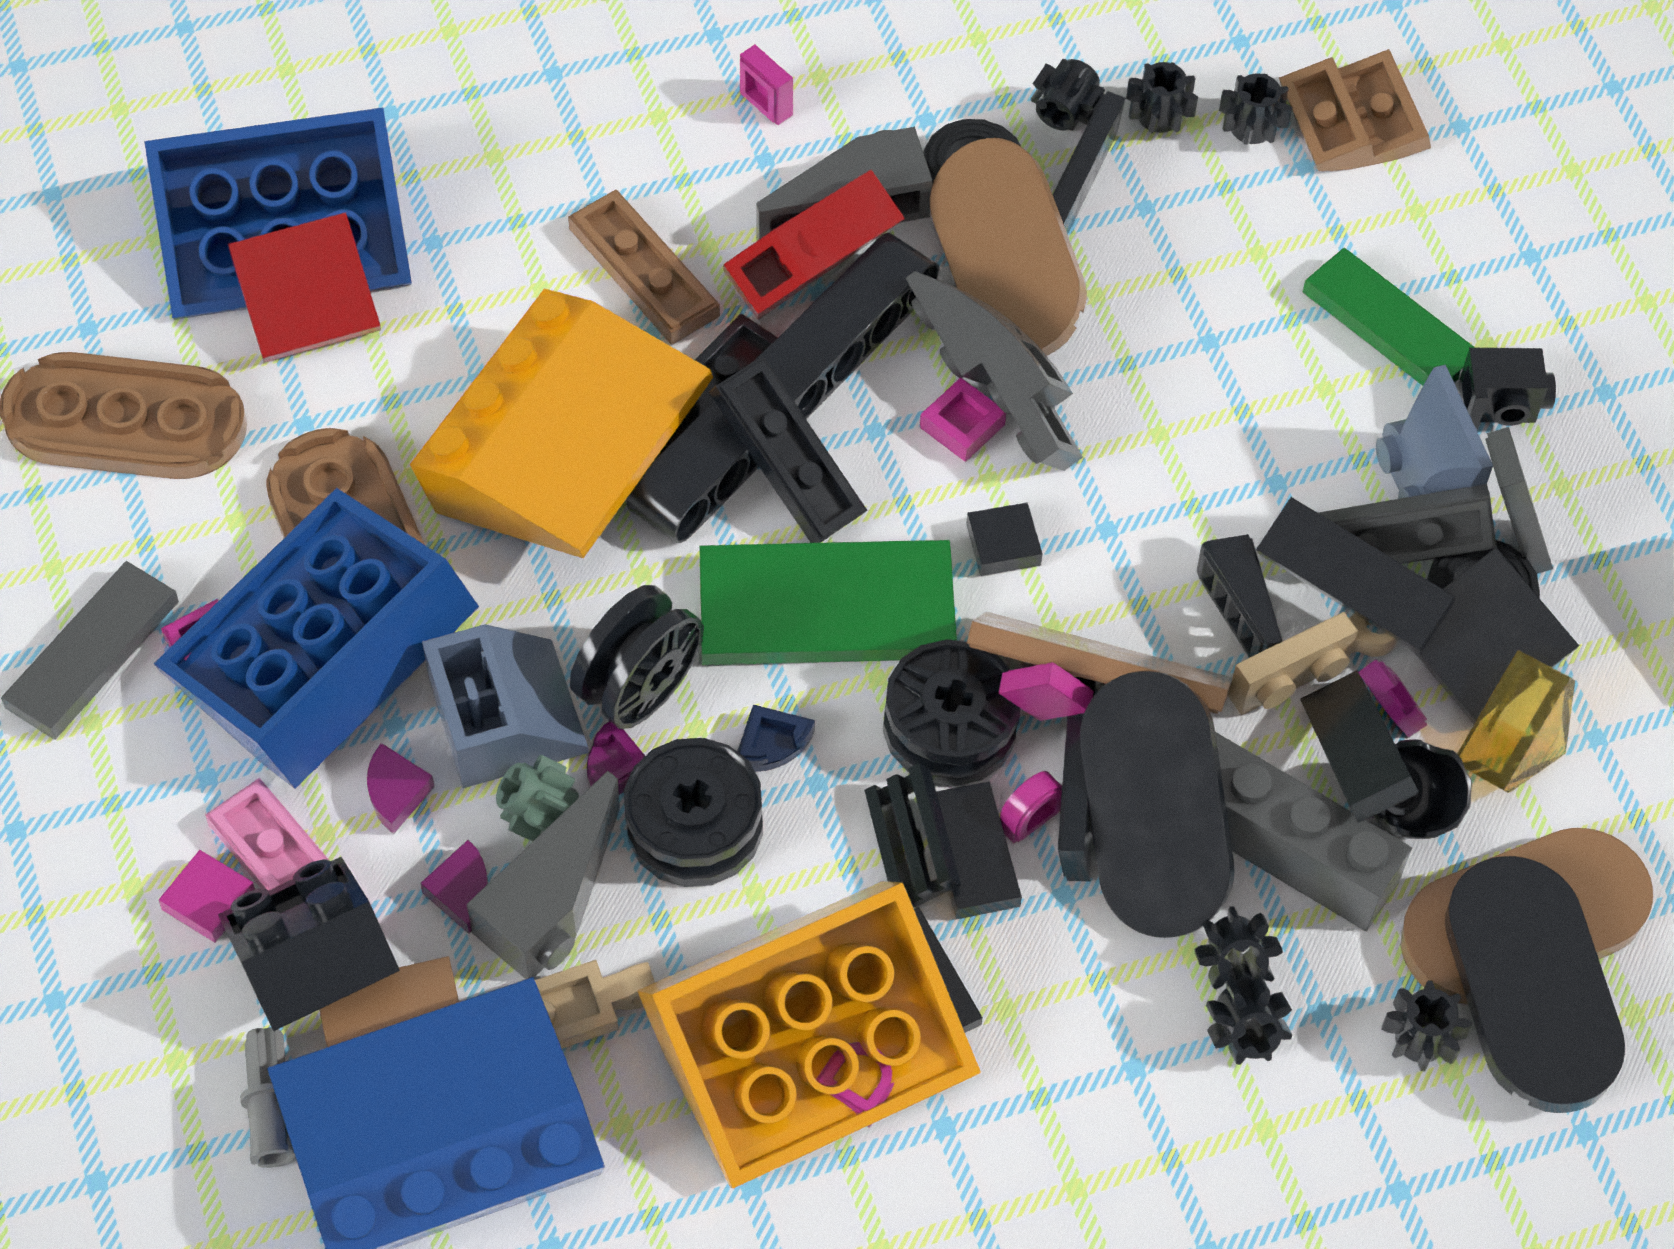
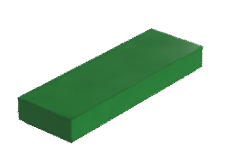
(1386, 317)

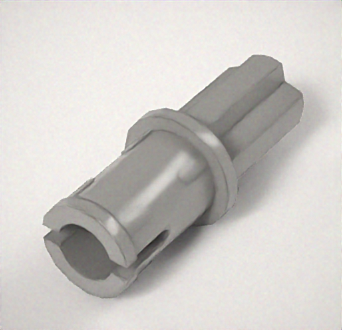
(268, 1133)

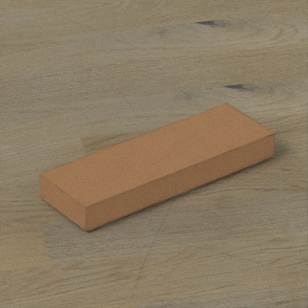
(644, 266)

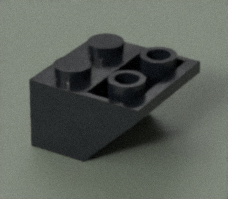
(308, 941)

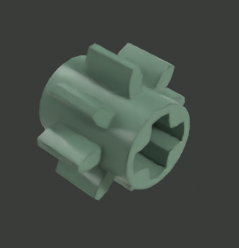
(535, 796)

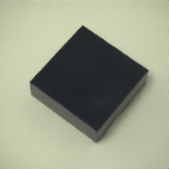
(1004, 539)

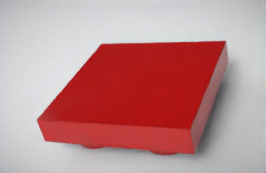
(304, 287)

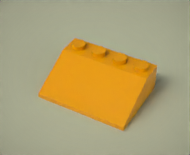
(559, 425)
(770, 1013)

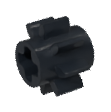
(1066, 94)
(1162, 97)
(1255, 108)
(1240, 934)
(1249, 1038)
(1434, 1040)

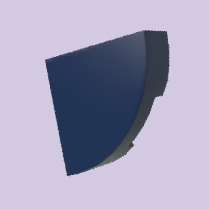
(774, 737)

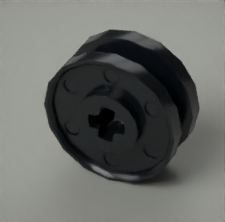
(636, 656)
(921, 719)
(693, 812)

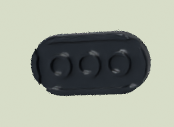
(1156, 804)
(1534, 984)

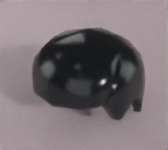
(1442, 794)

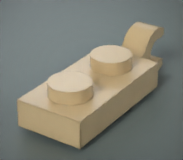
(1310, 655)
(584, 1002)

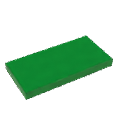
(824, 601)

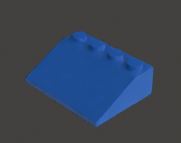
(268, 179)
(317, 635)
(436, 1120)

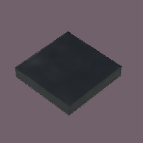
(1485, 628)

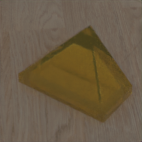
(1520, 725)

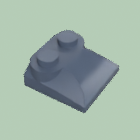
(1435, 444)

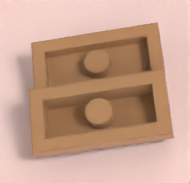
(1355, 113)

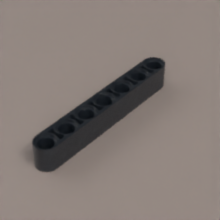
(811, 362)

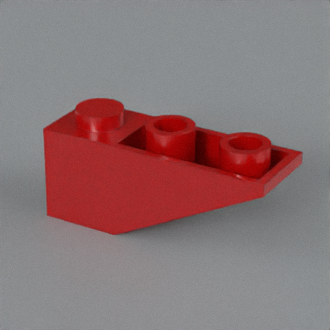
(812, 244)

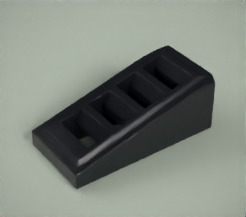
(1238, 589)

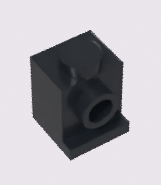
(1506, 385)

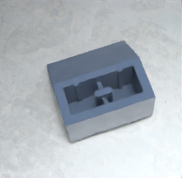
(501, 701)

